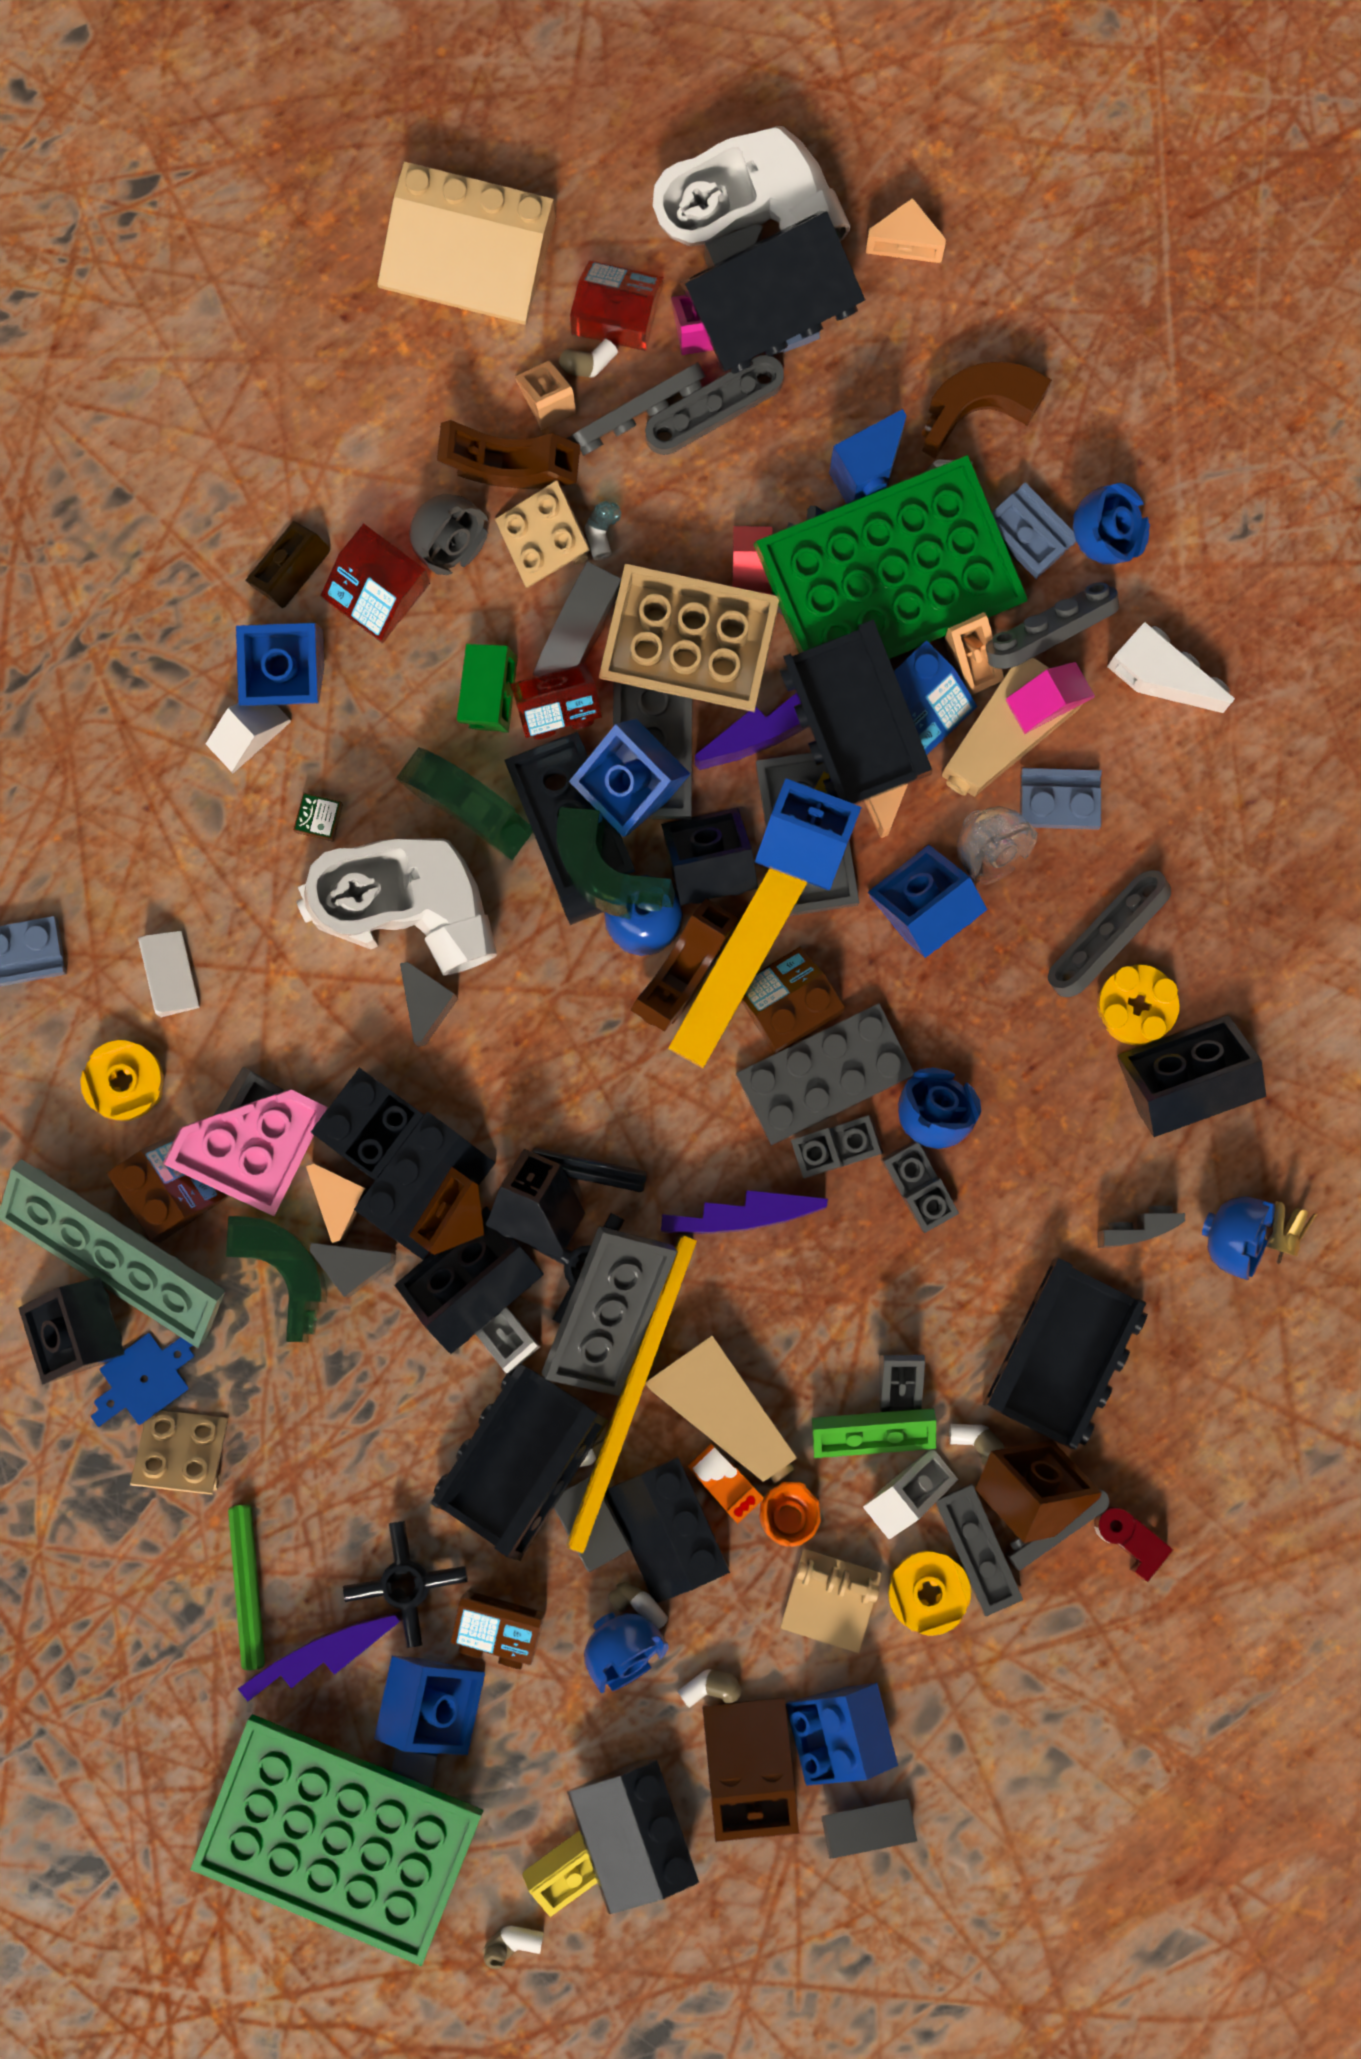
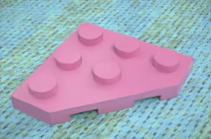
(249, 1148)

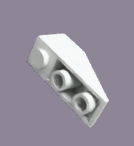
(1160, 670)

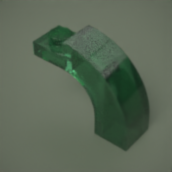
(467, 800)
(580, 846)
(292, 1258)

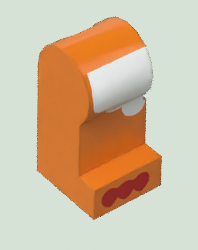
(725, 1483)

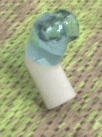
(597, 526)

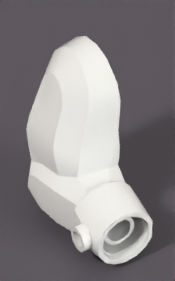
(744, 185)
(401, 886)

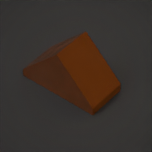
(451, 1215)

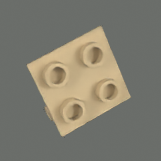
(543, 534)
(180, 1452)
(831, 1600)

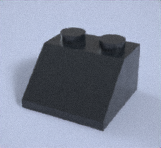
(710, 856)
(71, 1330)

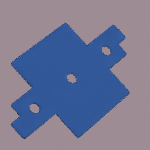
(129, 1392)

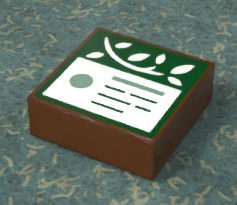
(318, 817)

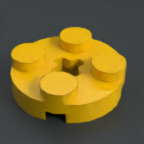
(1118, 1016)
(102, 1069)
(950, 1604)

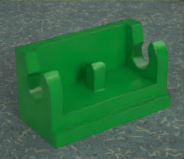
(486, 687)

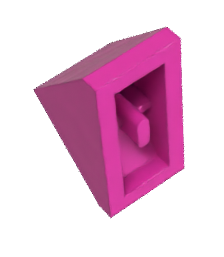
(689, 327)
(1049, 696)

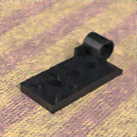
(542, 806)

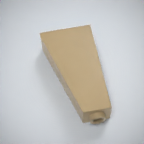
(996, 737)
(720, 1404)

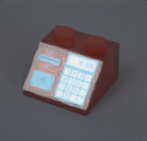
(615, 305)
(374, 583)
(556, 701)

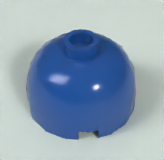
(1111, 524)
(646, 930)
(937, 1108)
(1238, 1234)
(621, 1649)

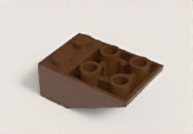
(750, 1769)

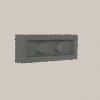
(978, 1550)

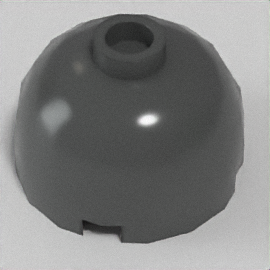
(447, 532)

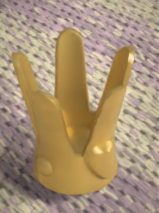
(1289, 1239)

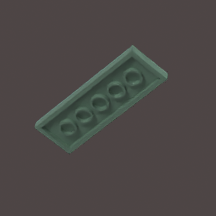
(109, 1250)

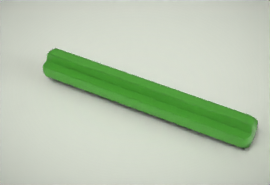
(246, 1587)

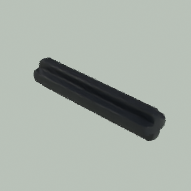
(597, 1171)

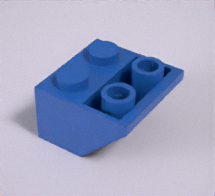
(807, 834)
(842, 1735)

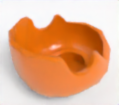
(790, 1514)

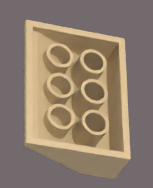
(466, 242)
(689, 637)

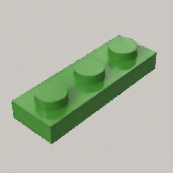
(874, 1433)

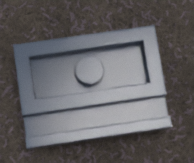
(1032, 530)
(1061, 798)
(30, 951)

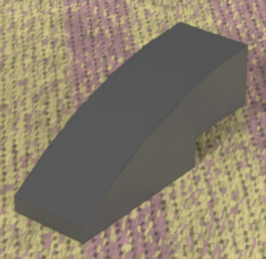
(579, 620)

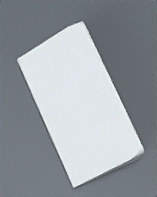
(168, 973)

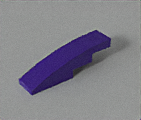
(751, 735)
(759, 1211)
(334, 1649)

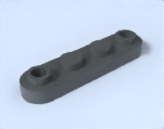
(651, 401)
(714, 405)
(1052, 626)
(1109, 933)

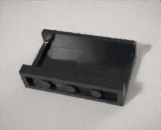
(774, 292)
(856, 716)
(1066, 1355)
(518, 1461)

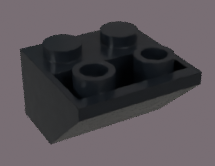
(367, 1123)
(537, 1205)

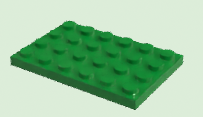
(902, 556)
(336, 1839)

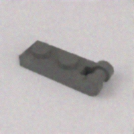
(1026, 1553)

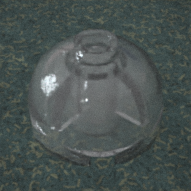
(992, 842)

